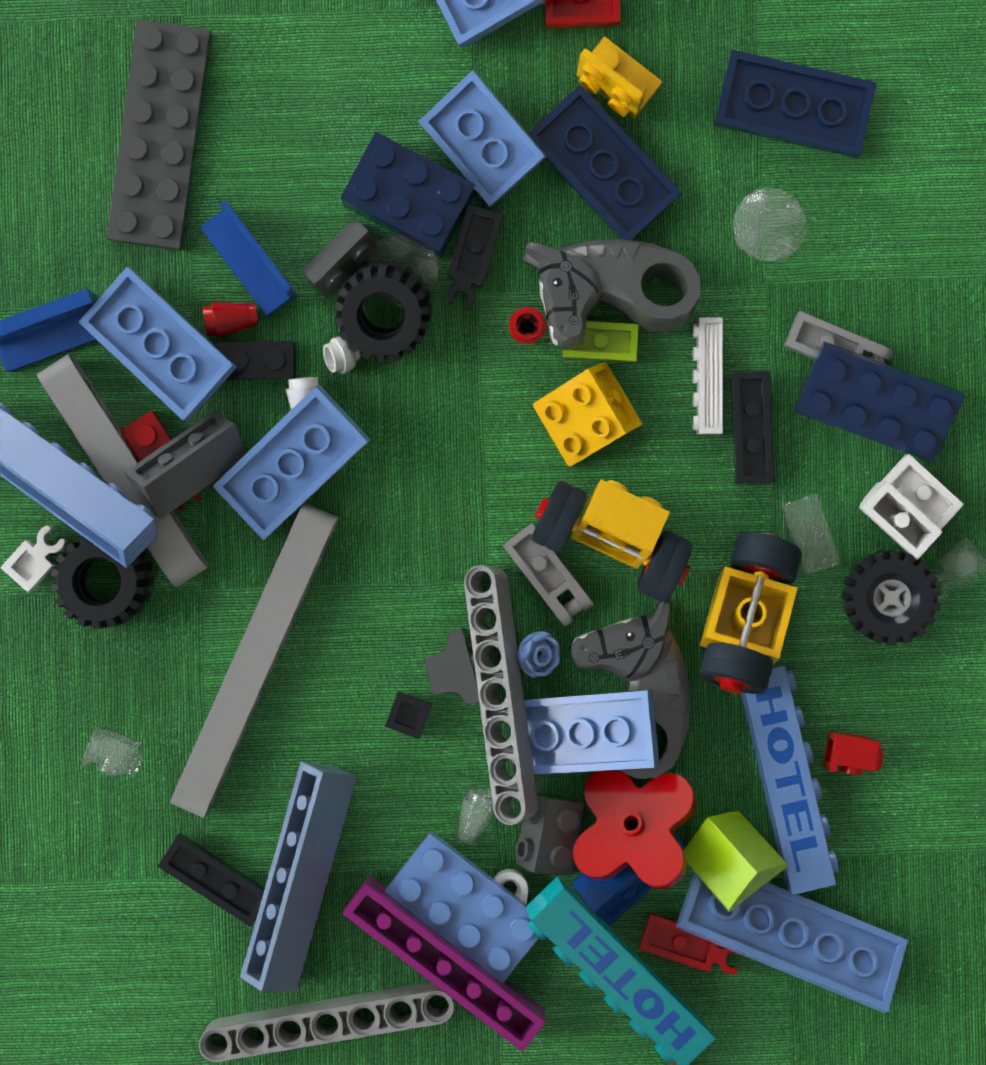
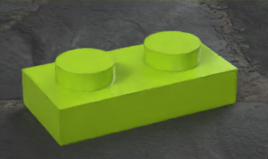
(607, 343)

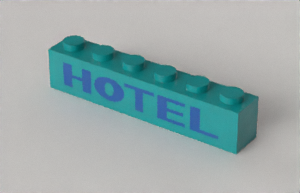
(619, 973)

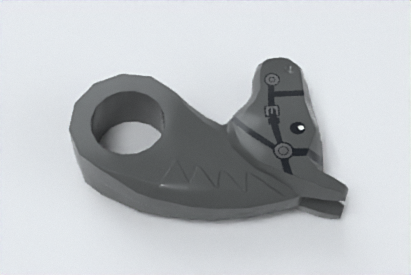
(613, 272)
(650, 659)

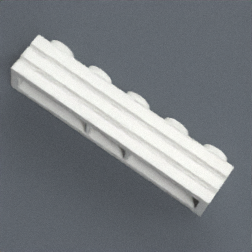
(708, 376)

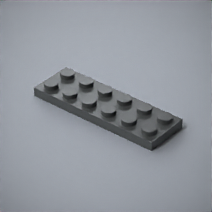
(159, 135)

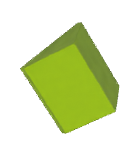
(732, 858)

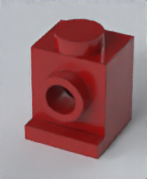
(852, 752)

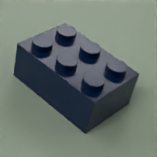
(408, 194)

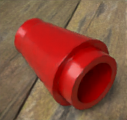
(530, 316)
(227, 318)

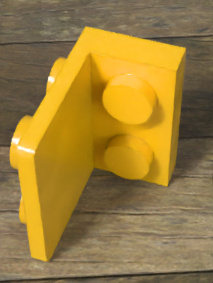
(617, 78)
(587, 413)

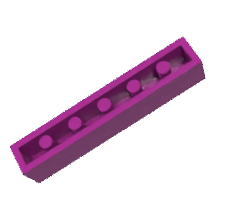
(493, 1002)

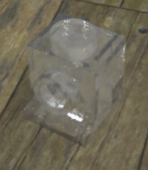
(113, 752)

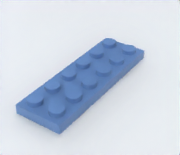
(801, 940)

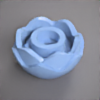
(547, 658)

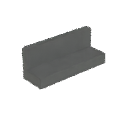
(188, 463)

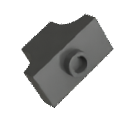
(454, 669)

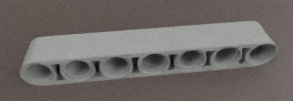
(112, 457)
(492, 710)
(313, 1032)

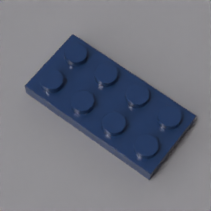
(795, 104)
(604, 165)
(879, 401)

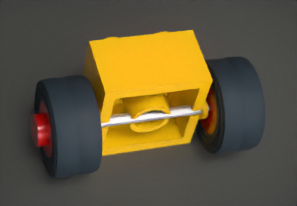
(620, 528)
(750, 613)

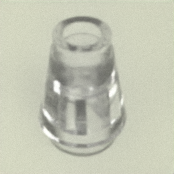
(475, 814)

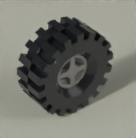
(903, 611)

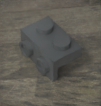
(339, 258)
(550, 836)

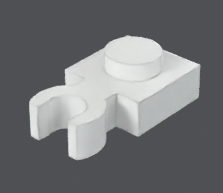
(32, 562)

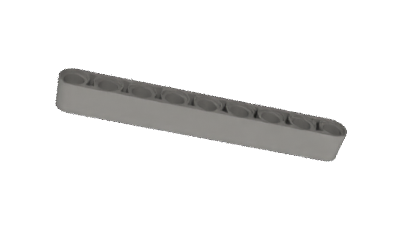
(254, 660)

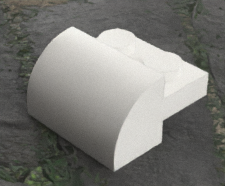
(910, 506)

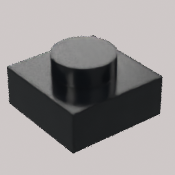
(408, 714)

